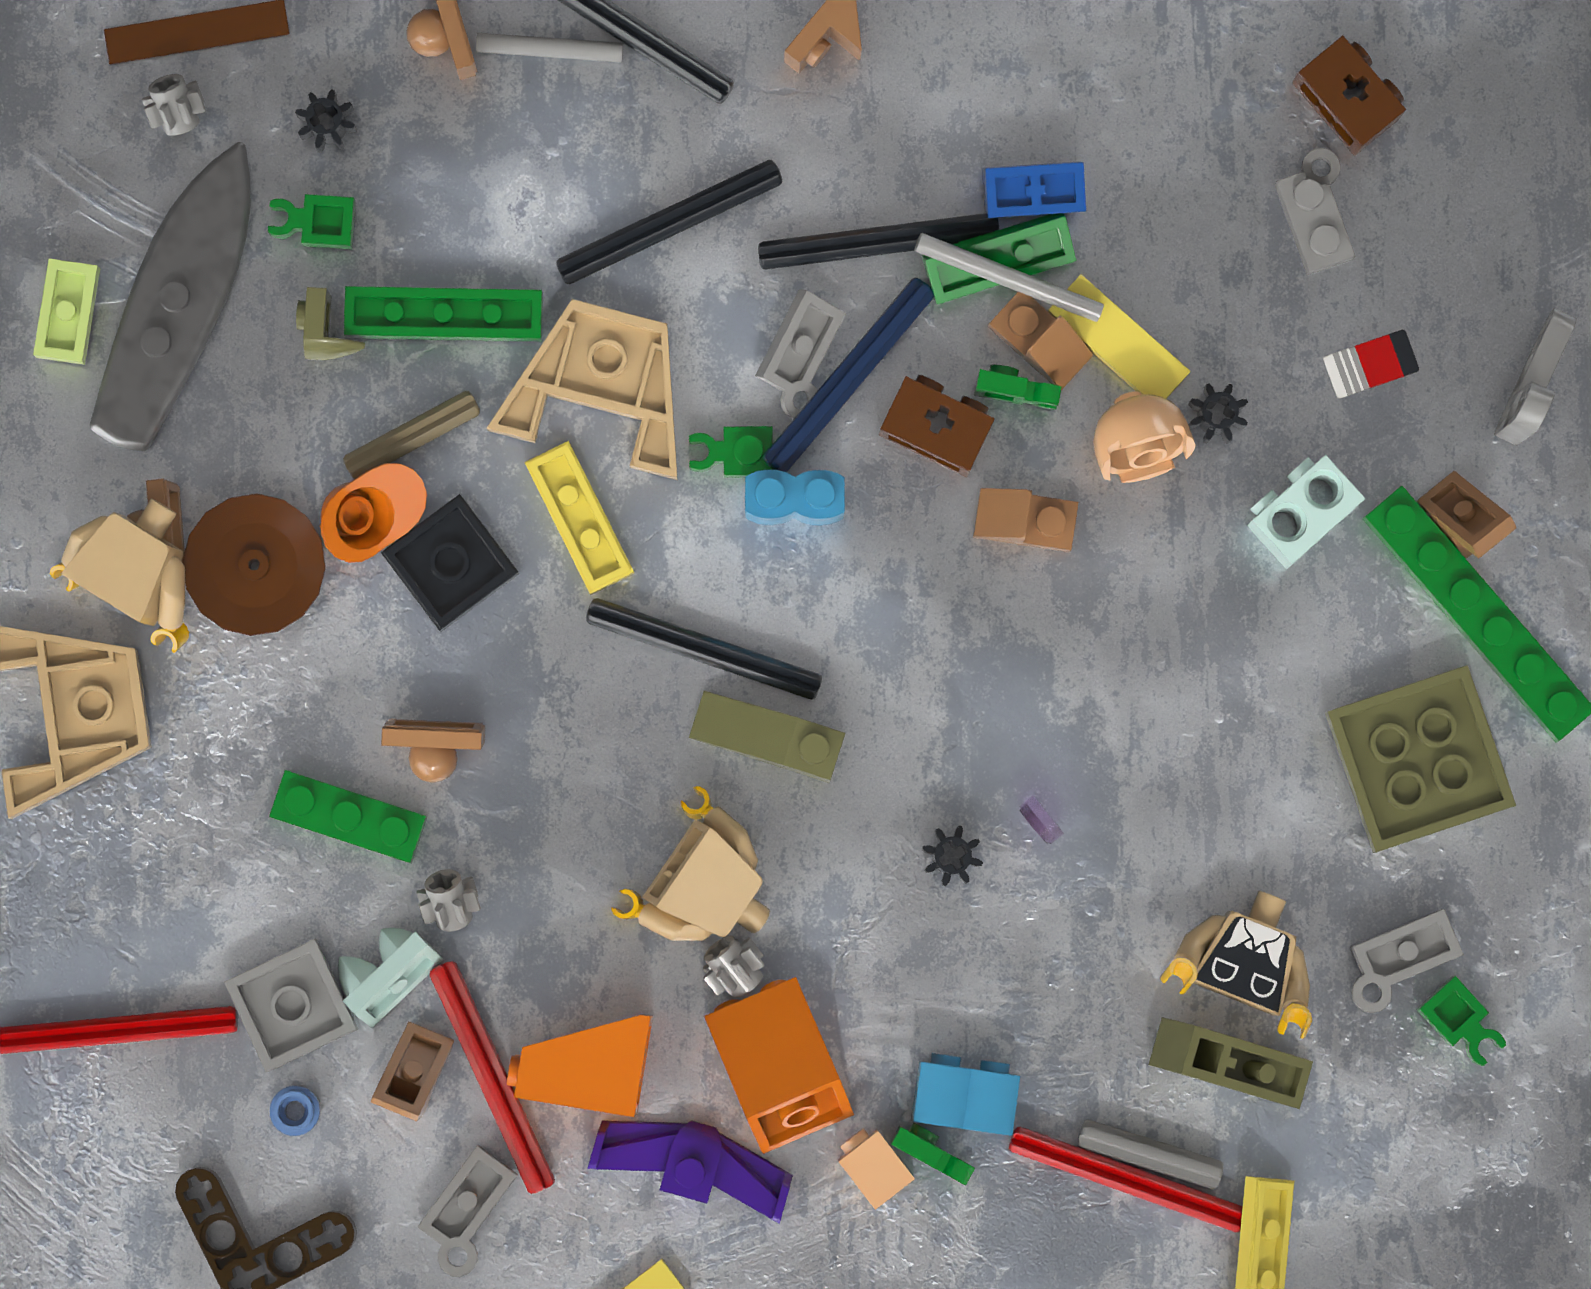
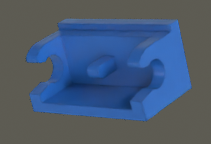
(1034, 189)

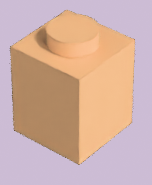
(874, 1167)

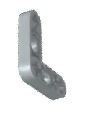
(1530, 396)

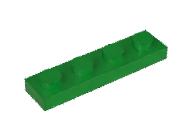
(443, 313)

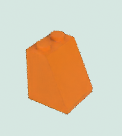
(778, 1064)
(586, 1069)

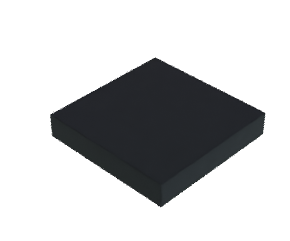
(450, 563)

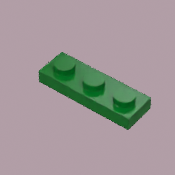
(1024, 247)
(348, 816)

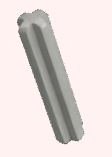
(1150, 1154)

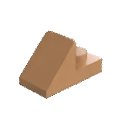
(834, 20)
(1041, 339)
(1466, 515)
(1025, 519)
(413, 1072)

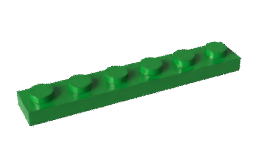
(1479, 614)

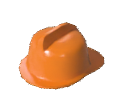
(372, 511)

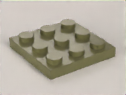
(1420, 759)

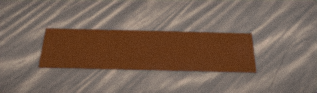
(196, 31)

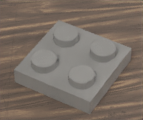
(291, 1005)

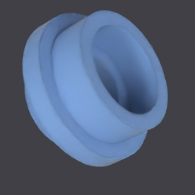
(279, 1115)

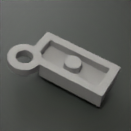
(1315, 214)
(800, 348)
(1401, 955)
(466, 1206)

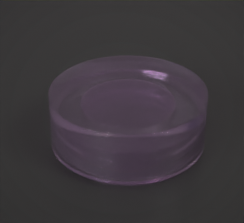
(1041, 820)

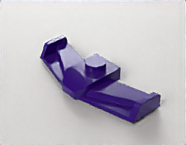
(693, 1161)

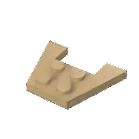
(605, 364)
(89, 709)

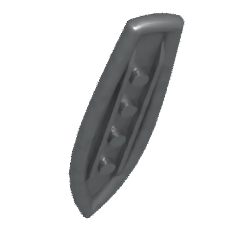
(175, 302)

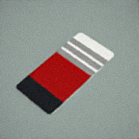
(1371, 363)

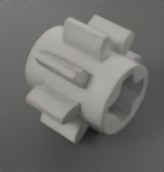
(173, 104)
(448, 900)
(733, 966)

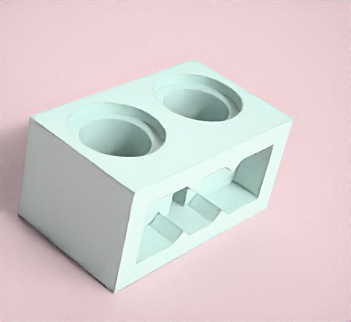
(1311, 518)

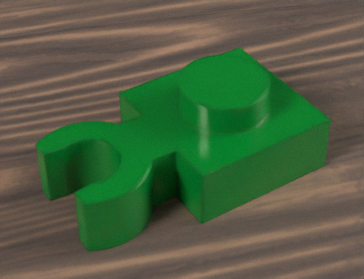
(323, 221)
(1004, 385)
(739, 452)
(1456, 1016)
(921, 1145)

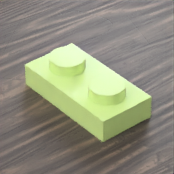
(66, 311)

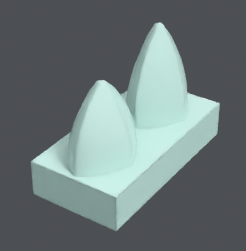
(376, 990)

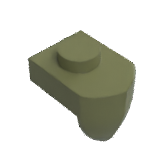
(314, 319)

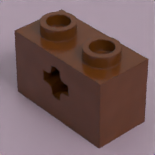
(1353, 120)
(949, 448)

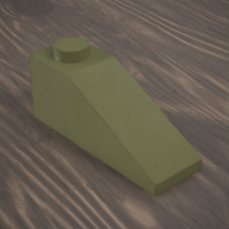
(767, 736)
(1230, 1062)

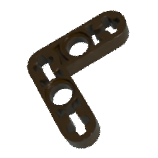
(242, 1250)

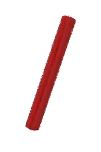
(118, 1029)
(492, 1077)
(1126, 1178)

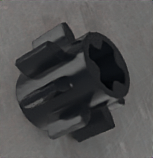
(334, 111)
(1231, 411)
(954, 842)

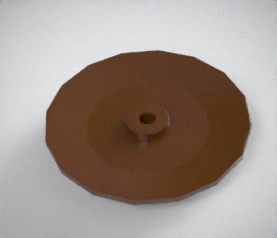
(221, 559)

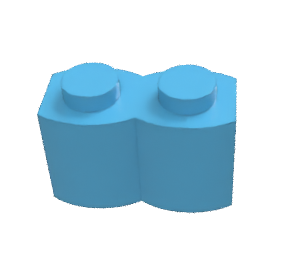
(779, 497)
(966, 1096)

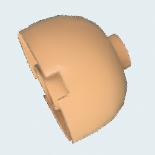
(1141, 437)

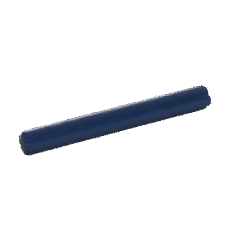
(849, 375)

